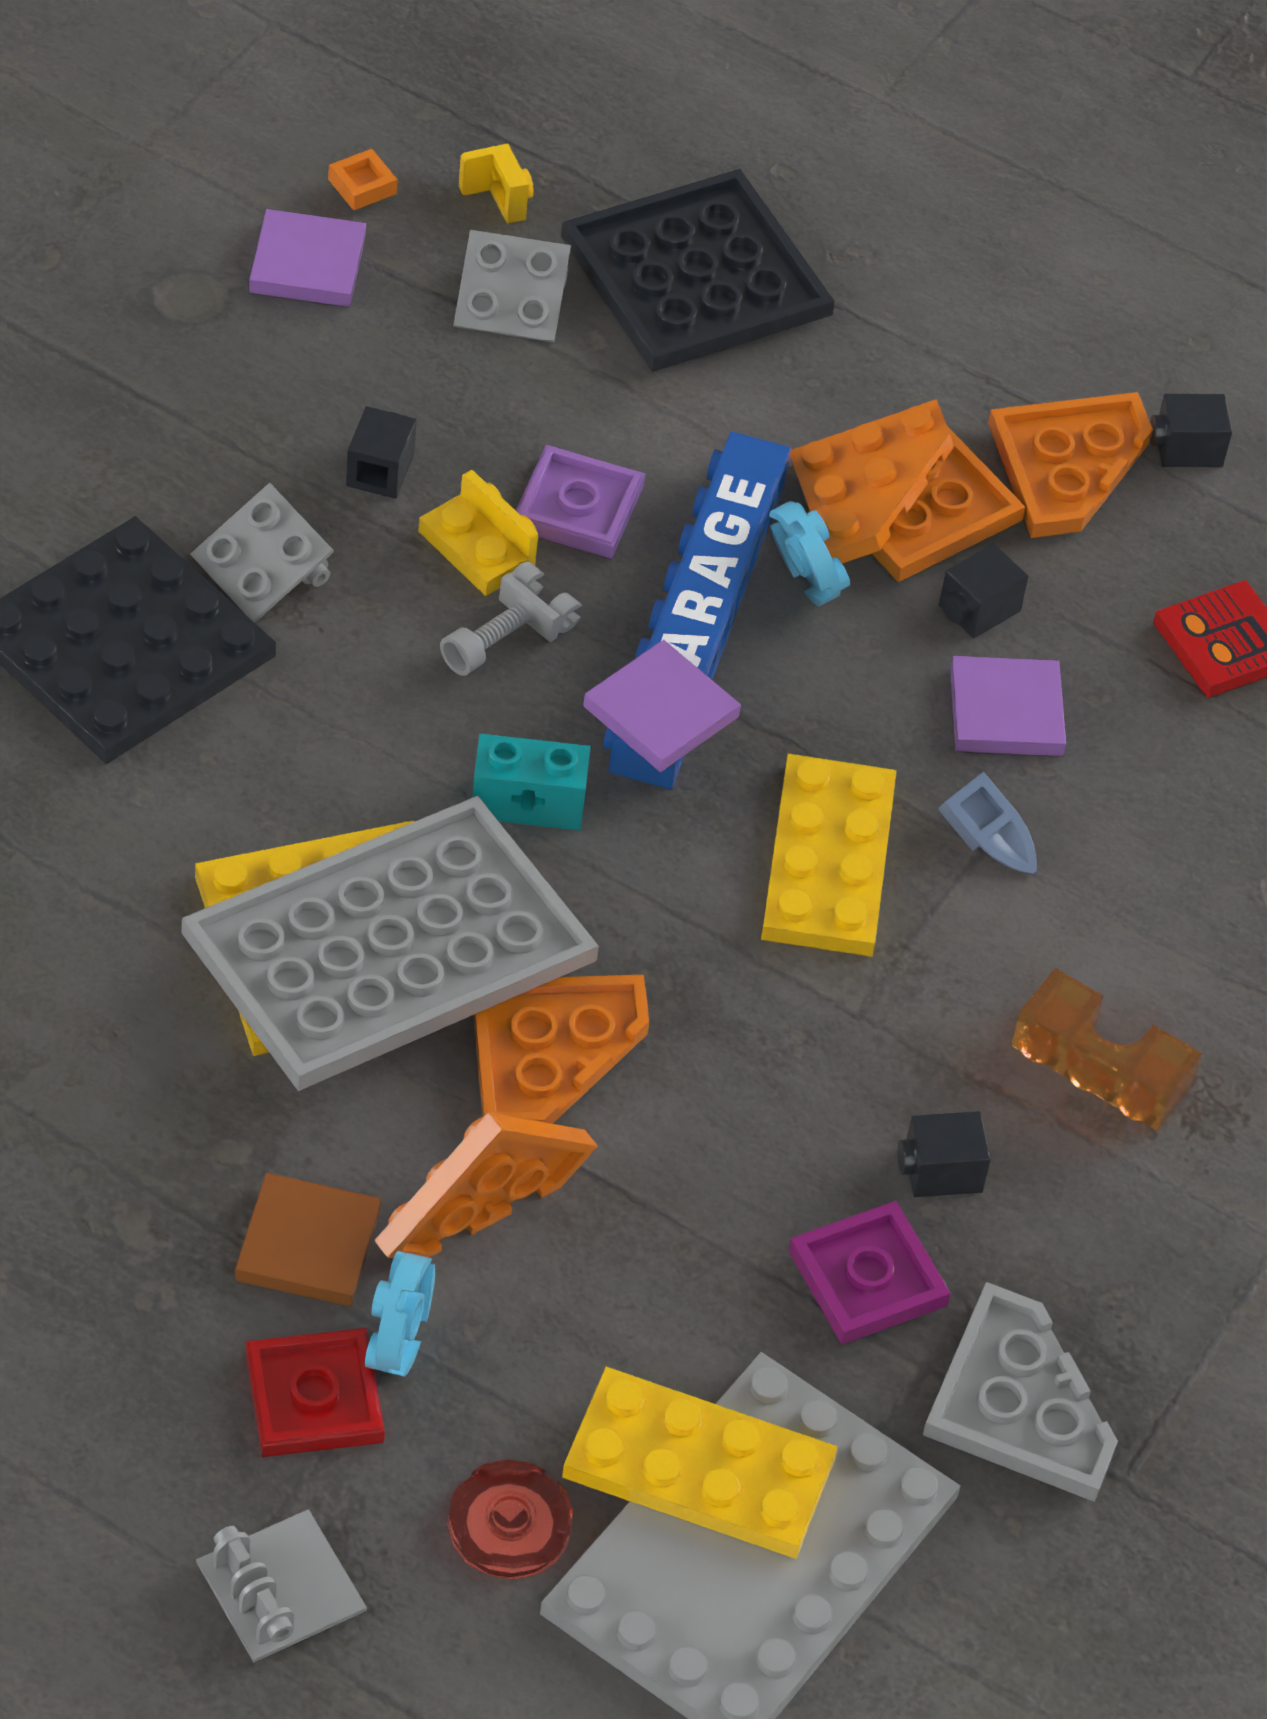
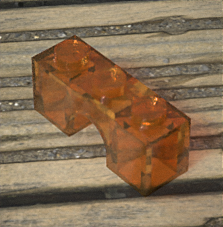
(1137, 1078)

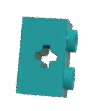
(532, 780)

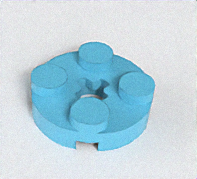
(802, 547)
(402, 1307)

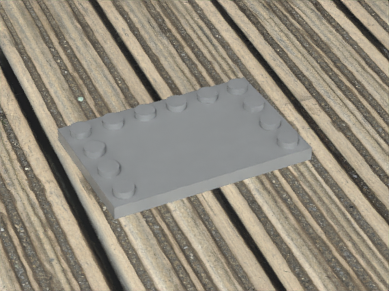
(388, 942)
(733, 1624)

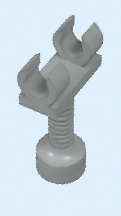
(518, 591)

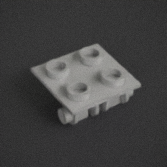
(512, 286)
(264, 553)
(279, 1584)

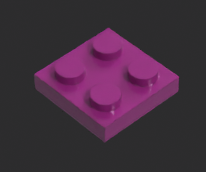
(869, 1272)

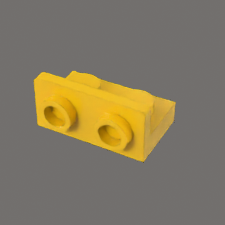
(480, 533)

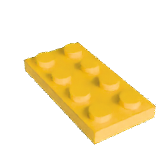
(829, 855)
(700, 1462)

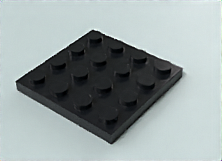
(697, 269)
(125, 639)

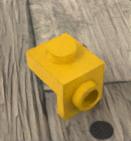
(499, 172)

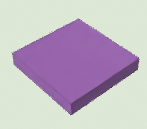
(307, 258)
(580, 500)
(662, 705)
(1007, 706)

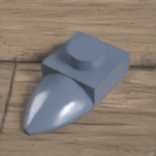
(990, 822)

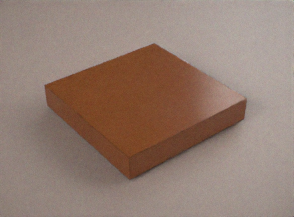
(308, 1239)

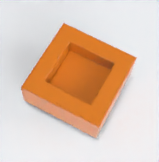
(362, 179)

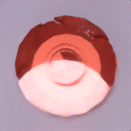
(510, 1519)

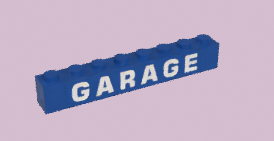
(713, 572)

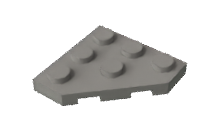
(1021, 1398)

